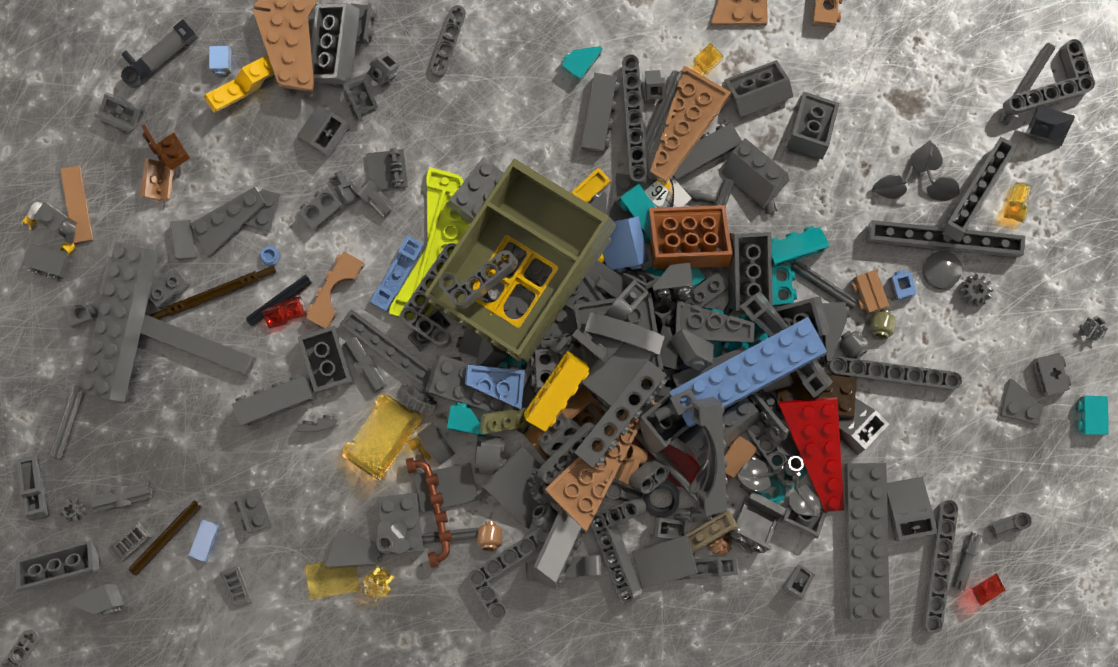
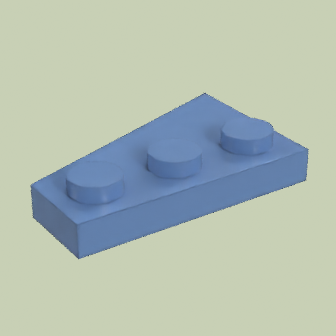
(497, 382)

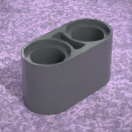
(648, 476)

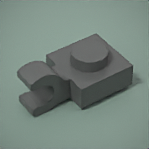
(345, 190)

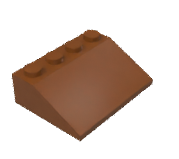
(689, 236)

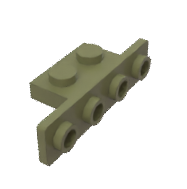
(504, 421)

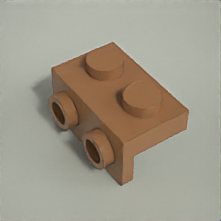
(156, 180)

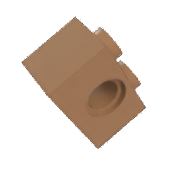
(825, 17)

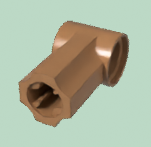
(634, 457)

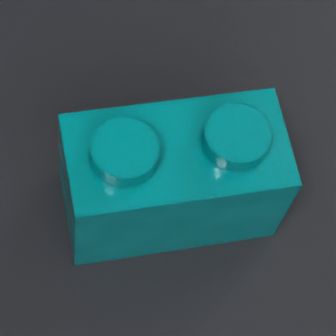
(1093, 415)

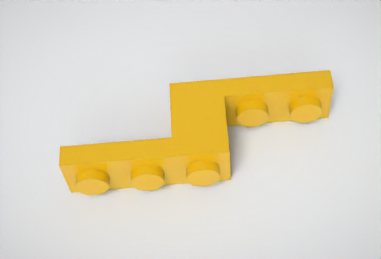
(247, 82)

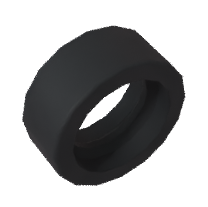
(667, 511)

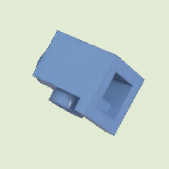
(909, 289)

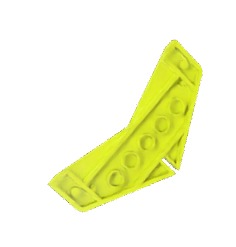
(442, 227)

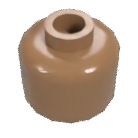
(489, 536)

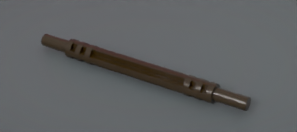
(213, 293)

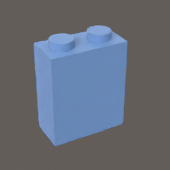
(626, 246)

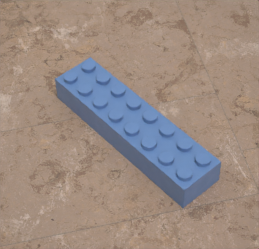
(755, 367)

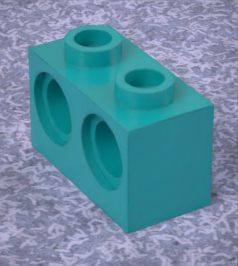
(785, 285)

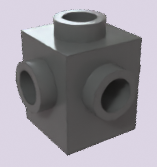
(383, 68)

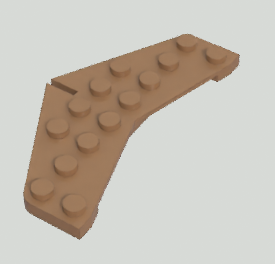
(287, 40)

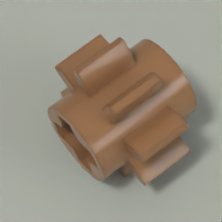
(721, 545)

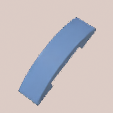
(397, 273)

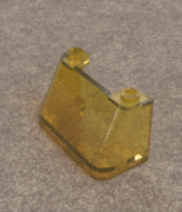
(382, 437)

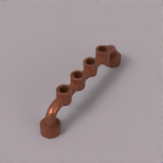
(440, 516)

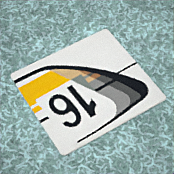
(667, 194)

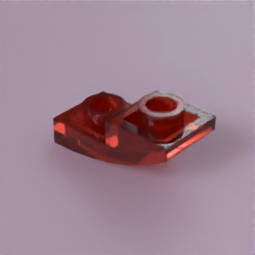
(284, 311)

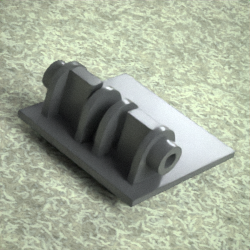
(387, 168)

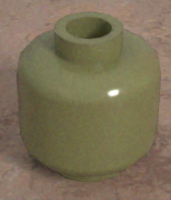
(883, 324)

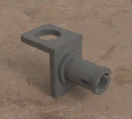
(675, 406)

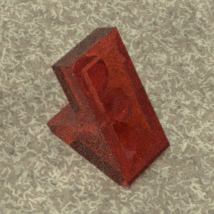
(987, 589)

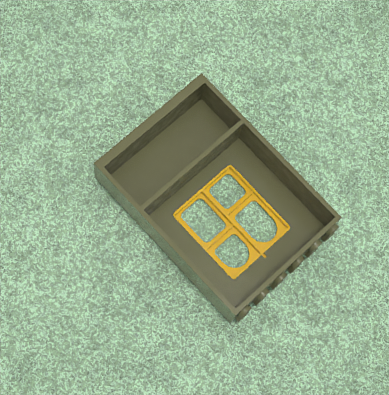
(545, 224)

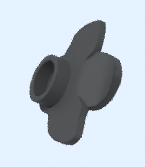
(394, 535)

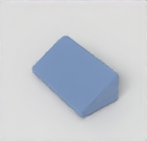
(204, 540)

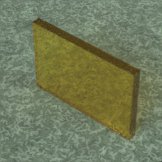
(329, 582)

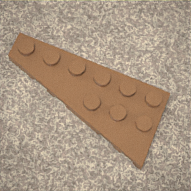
(740, 12)
(690, 115)
(582, 487)

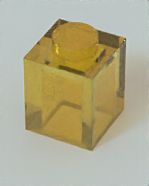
(707, 59)

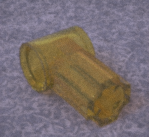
(1017, 206)

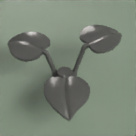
(923, 159)
(755, 477)

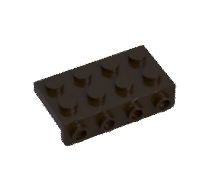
(842, 387)

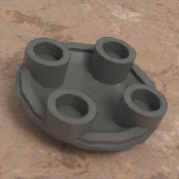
(943, 269)

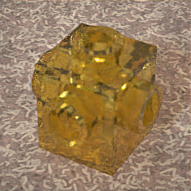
(377, 584)

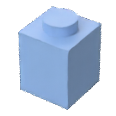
(220, 59)

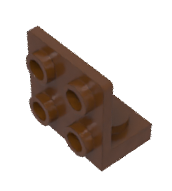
(170, 149)

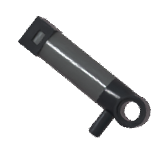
(157, 55)

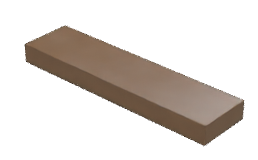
(77, 203)

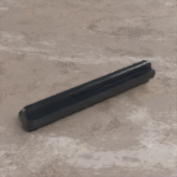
(285, 295)

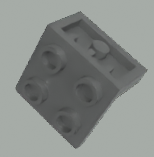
(600, 347)

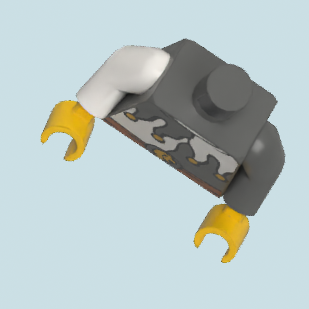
(55, 221)

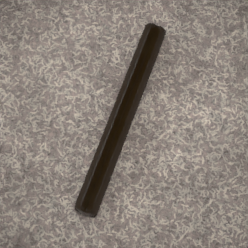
(165, 537)

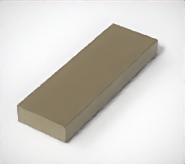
(711, 530)

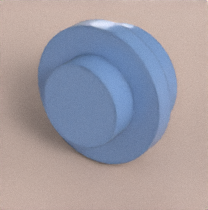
(269, 255)

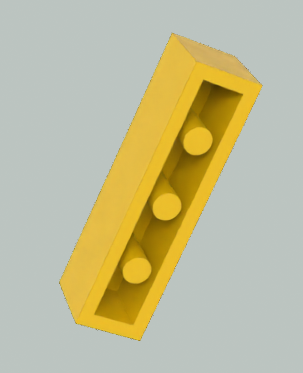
(556, 391)

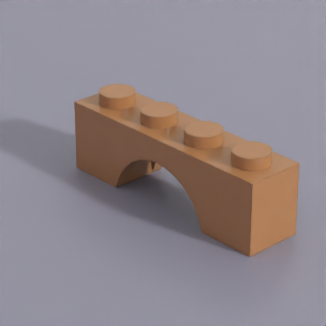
(345, 269)

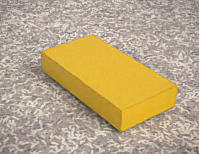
(591, 185)

